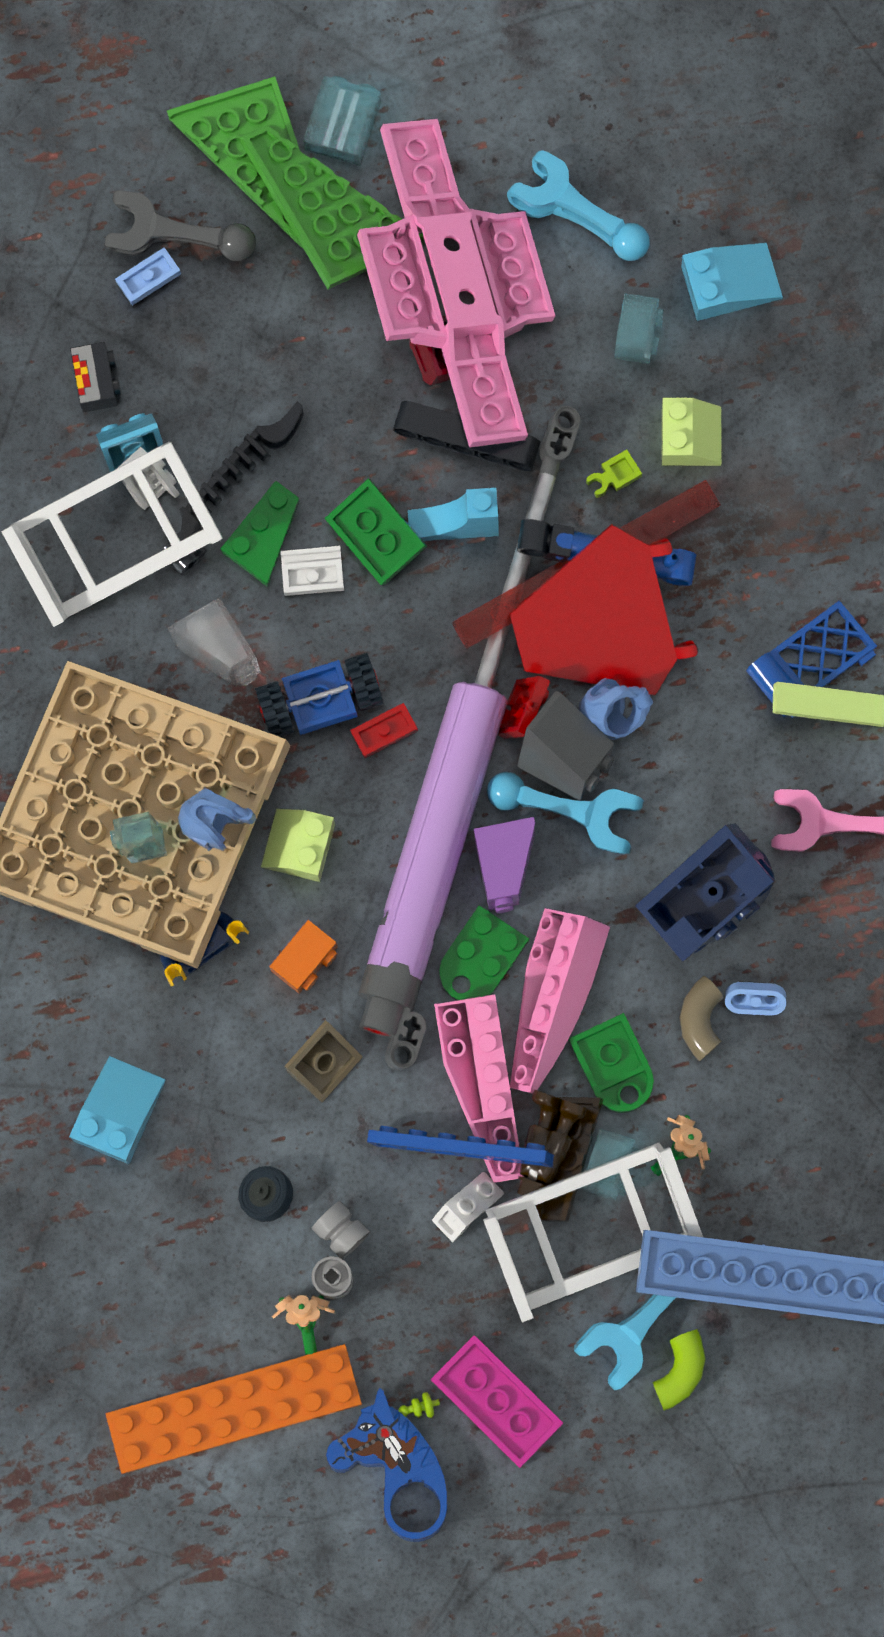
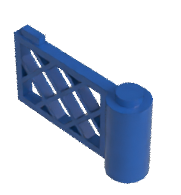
(772, 667)

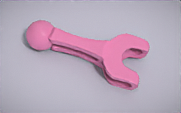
(818, 821)

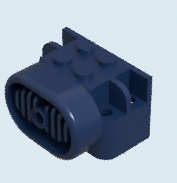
(709, 892)

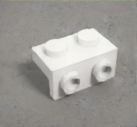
(159, 480)

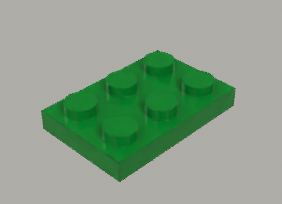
(375, 532)

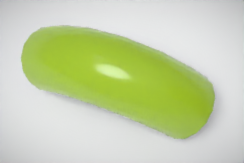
(686, 1370)

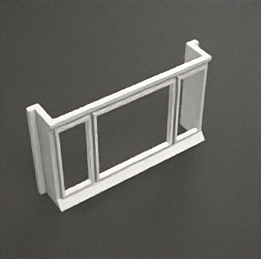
(37, 576)
(605, 1271)

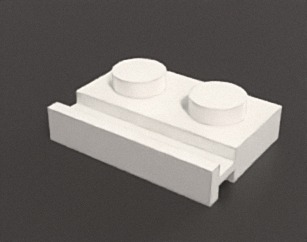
(312, 570)

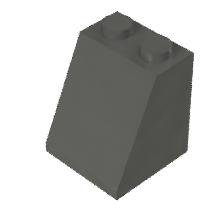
(565, 748)

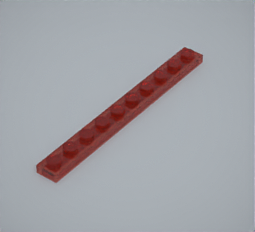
(648, 528)

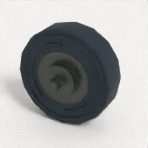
(265, 1194)

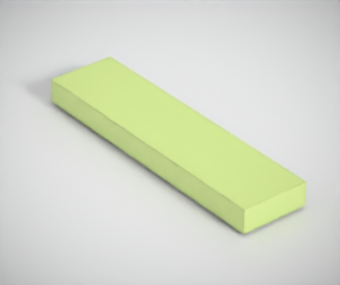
(828, 704)

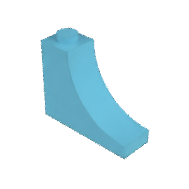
(466, 517)

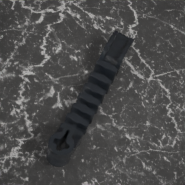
(274, 437)

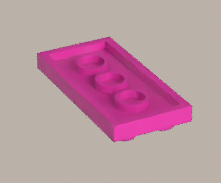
(497, 1401)

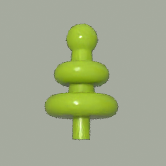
(417, 1407)

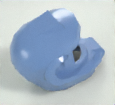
(606, 704)
(206, 815)

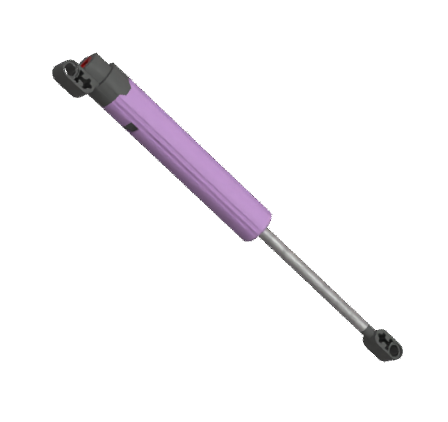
(445, 811)

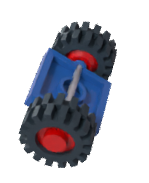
(320, 696)

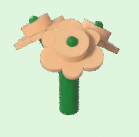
(686, 1139)
(304, 1314)

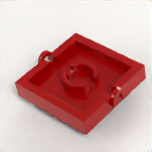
(524, 703)

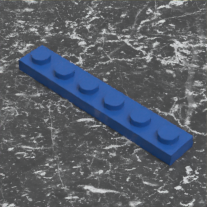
(473, 1148)

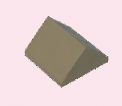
(323, 1061)

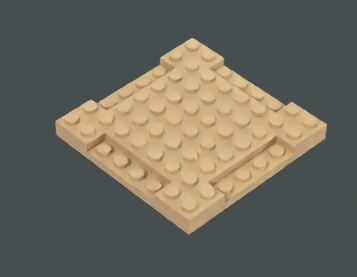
(119, 754)

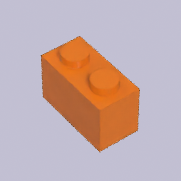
(304, 957)

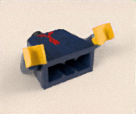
(221, 939)

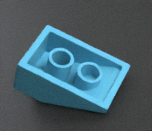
(730, 279)
(123, 440)
(117, 1110)

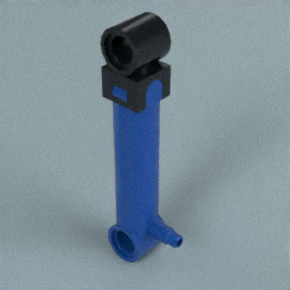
(563, 543)

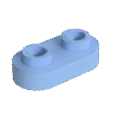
(755, 998)

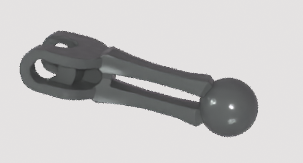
(234, 241)

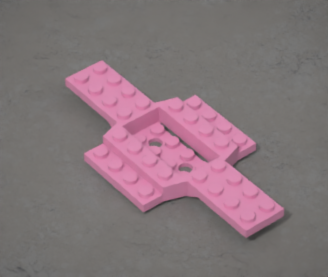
(493, 264)

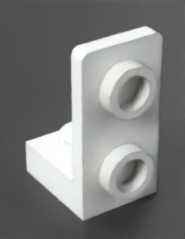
(467, 1206)

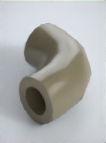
(696, 1017)

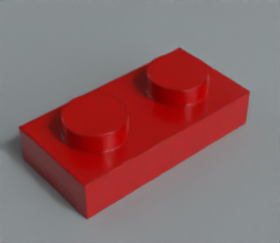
(384, 730)

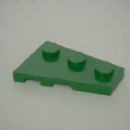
(262, 533)

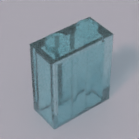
(342, 120)

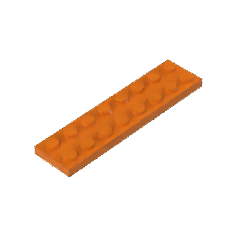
(233, 1409)

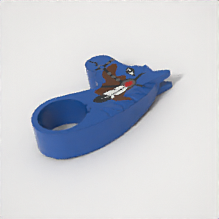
(391, 1442)

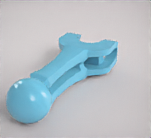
(563, 200)
(508, 791)
(624, 1339)

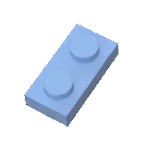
(148, 276)

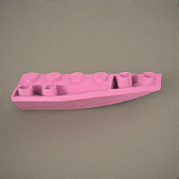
(554, 992)
(479, 1073)

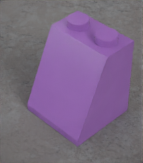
(504, 860)

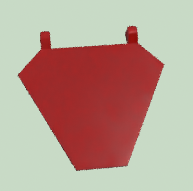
(601, 617)

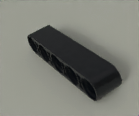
(447, 431)

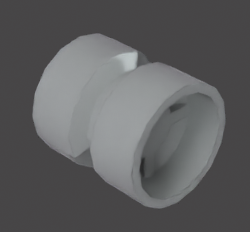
(343, 1232)
(332, 1278)

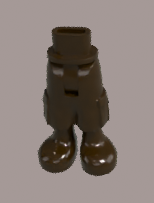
(555, 1142)

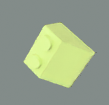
(691, 432)
(299, 843)

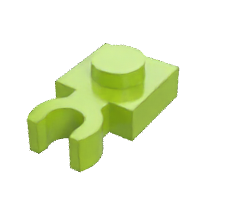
(618, 471)

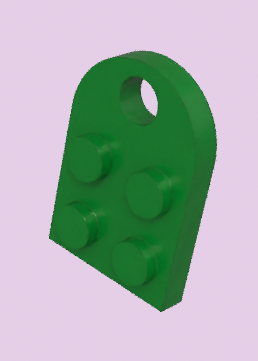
(481, 954)
(613, 1062)

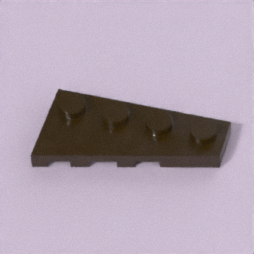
(581, 1134)

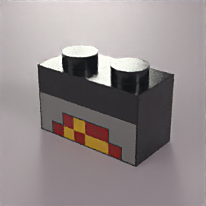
(94, 376)

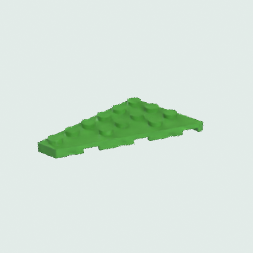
(219, 124)
(316, 205)

